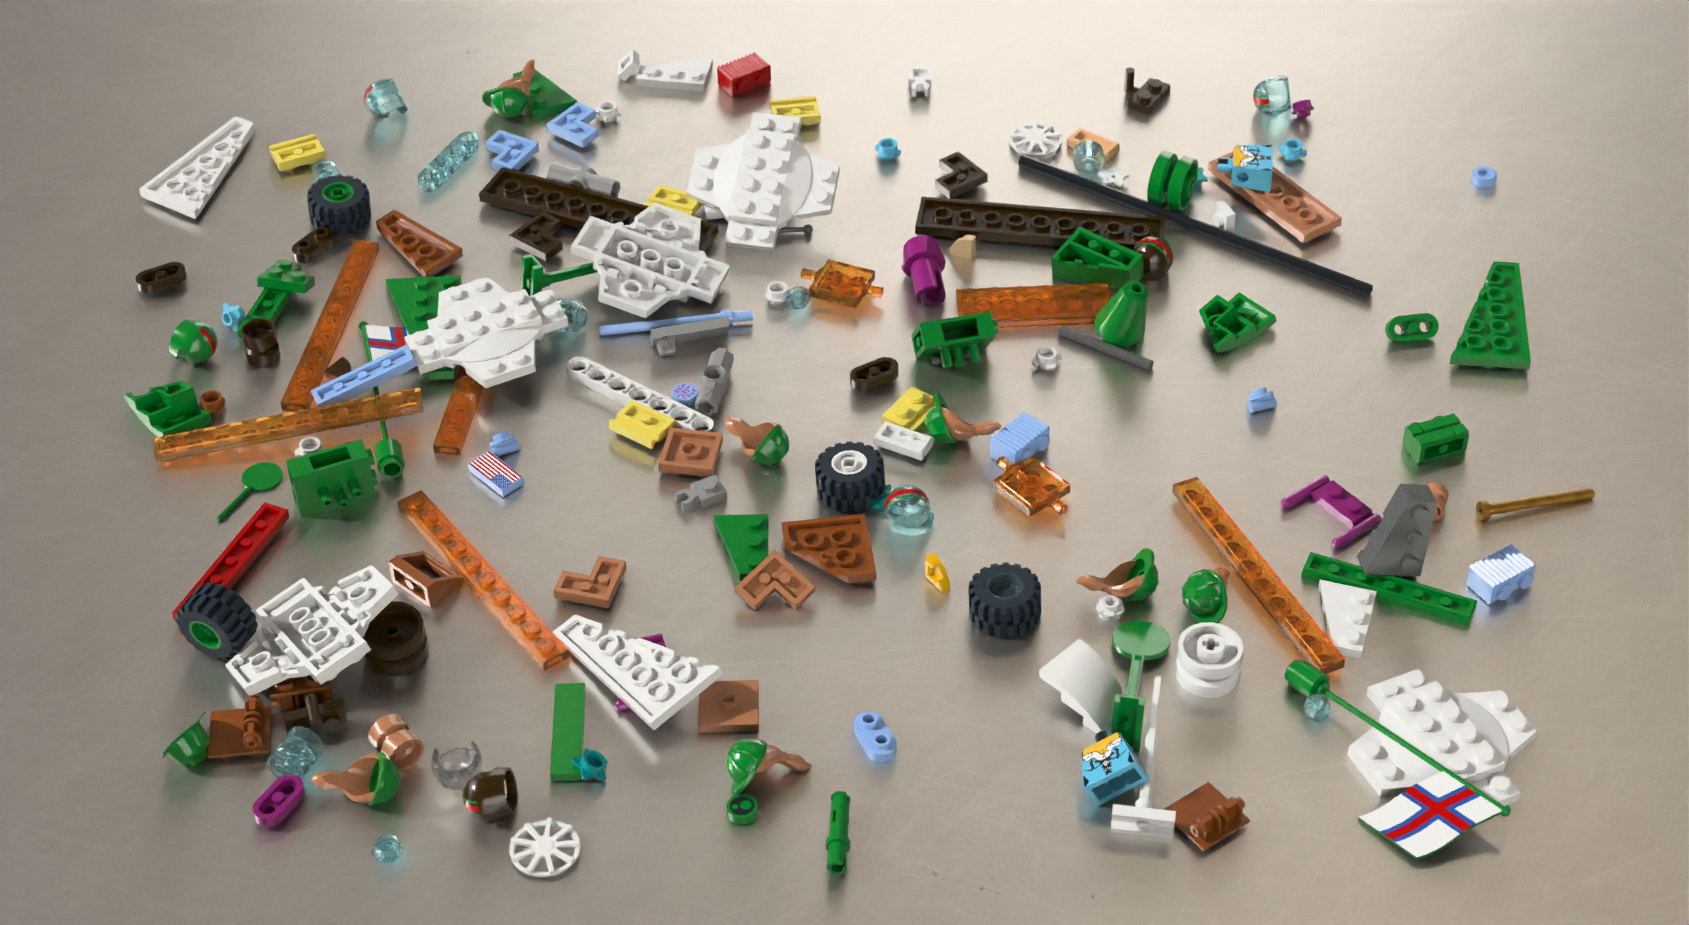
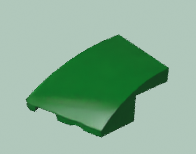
(1234, 321)
(169, 409)

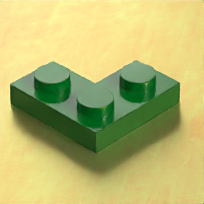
(286, 277)

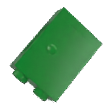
(955, 337)
(332, 478)

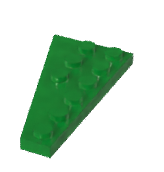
(418, 303)
(1497, 323)

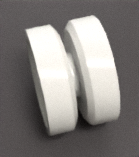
(1209, 660)

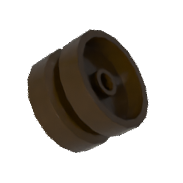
(396, 640)

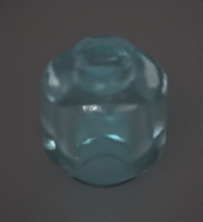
(1088, 157)
(575, 313)

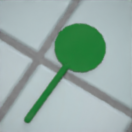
(256, 478)

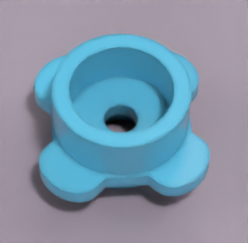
(887, 148)
(1293, 149)
(232, 315)

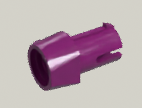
(924, 263)

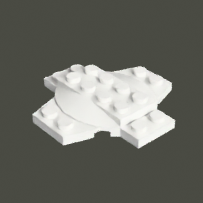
(763, 181)
(650, 260)
(486, 331)
(312, 631)
(1461, 731)

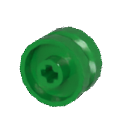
(1172, 180)

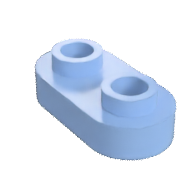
(871, 731)

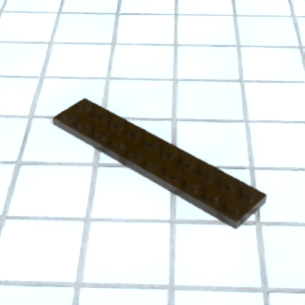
(566, 202)
(1030, 223)

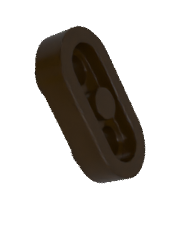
(313, 245)
(161, 277)
(874, 374)

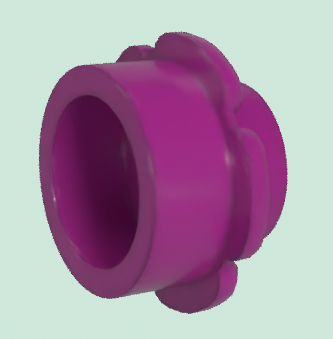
(1302, 108)

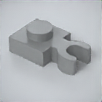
(702, 492)

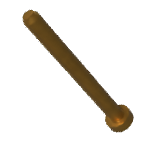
(1485, 510)

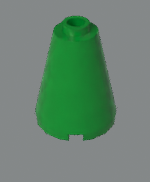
(1124, 316)

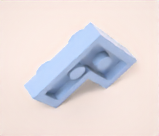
(574, 126)
(512, 150)

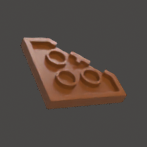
(834, 545)

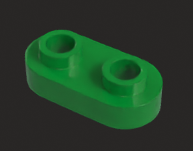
(1410, 327)

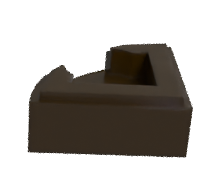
(338, 369)

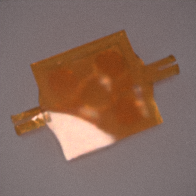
(841, 283)
(1031, 486)

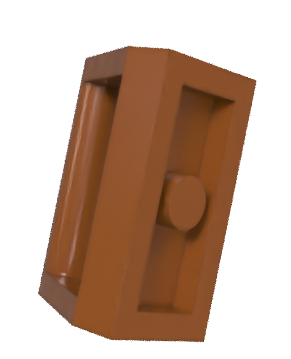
(427, 590)

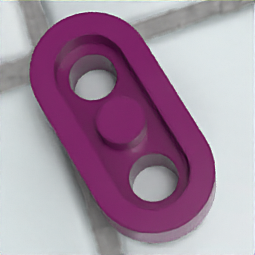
(275, 801)

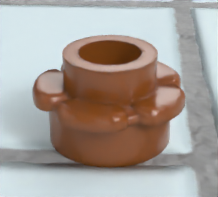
(212, 402)

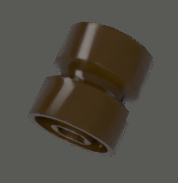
(260, 342)

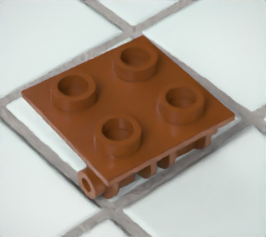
(283, 692)
(240, 730)
(1208, 815)

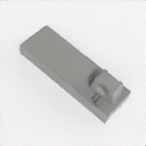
(667, 337)

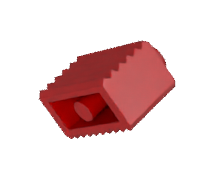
(743, 74)

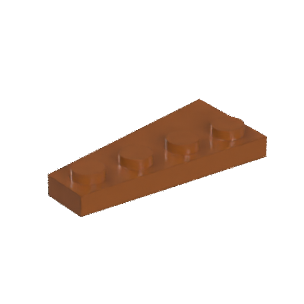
(419, 245)

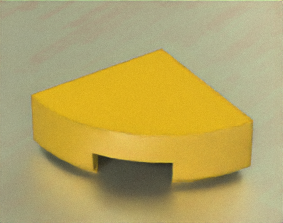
(936, 572)

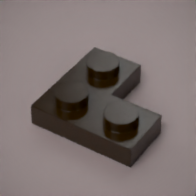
(960, 177)
(536, 236)

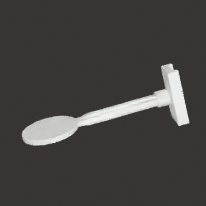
(1142, 817)

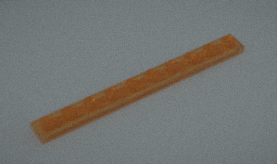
(330, 326)
(287, 425)
(1258, 576)
(483, 580)

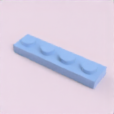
(365, 377)

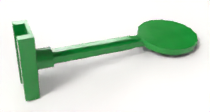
(534, 278)
(1139, 642)

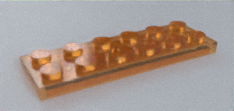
(1035, 304)

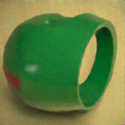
(193, 341)

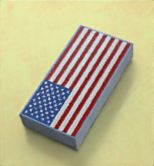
(496, 473)

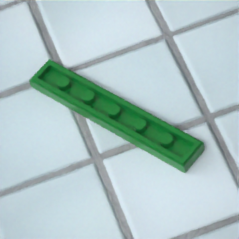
(1392, 589)

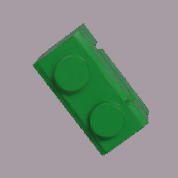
(1435, 438)

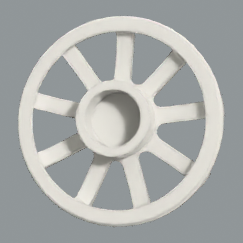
(1035, 139)
(544, 847)

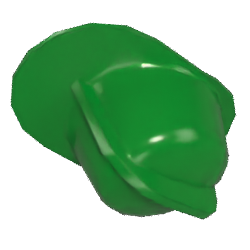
(190, 746)

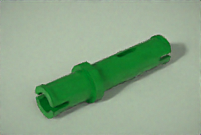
(838, 842)

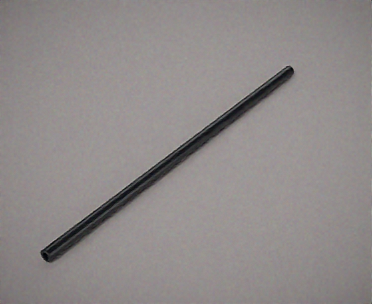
(1197, 226)

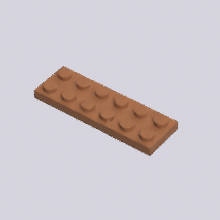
(1286, 204)

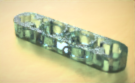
(463, 146)

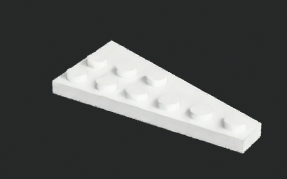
(196, 175)
(639, 672)

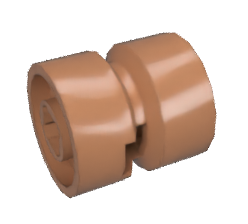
(395, 739)

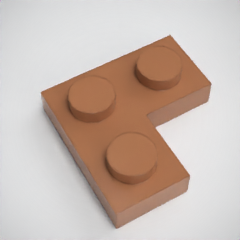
(772, 576)
(592, 589)

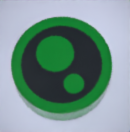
(742, 809)

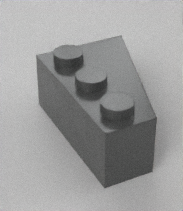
(1402, 535)

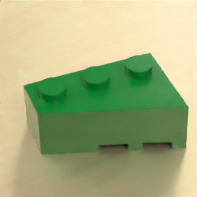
(1094, 259)

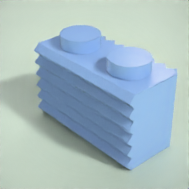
(1020, 439)
(1500, 574)

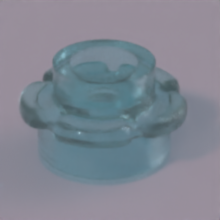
(798, 297)
(1317, 707)
(387, 848)

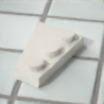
(676, 75)
(1347, 616)

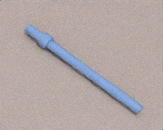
(648, 325)

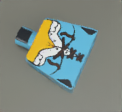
(1249, 166)
(1110, 767)

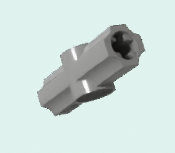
(584, 178)
(714, 382)

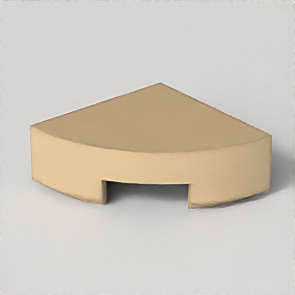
(964, 247)

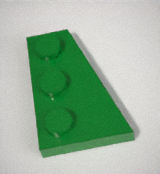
(546, 97)
(745, 540)

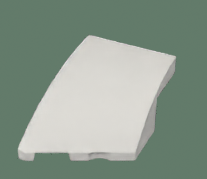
(1084, 684)

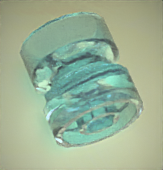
(296, 753)

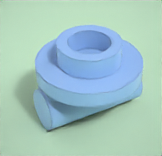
(1261, 400)
(504, 444)

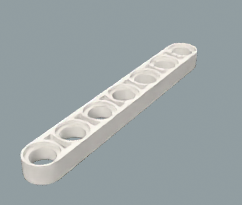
(633, 390)

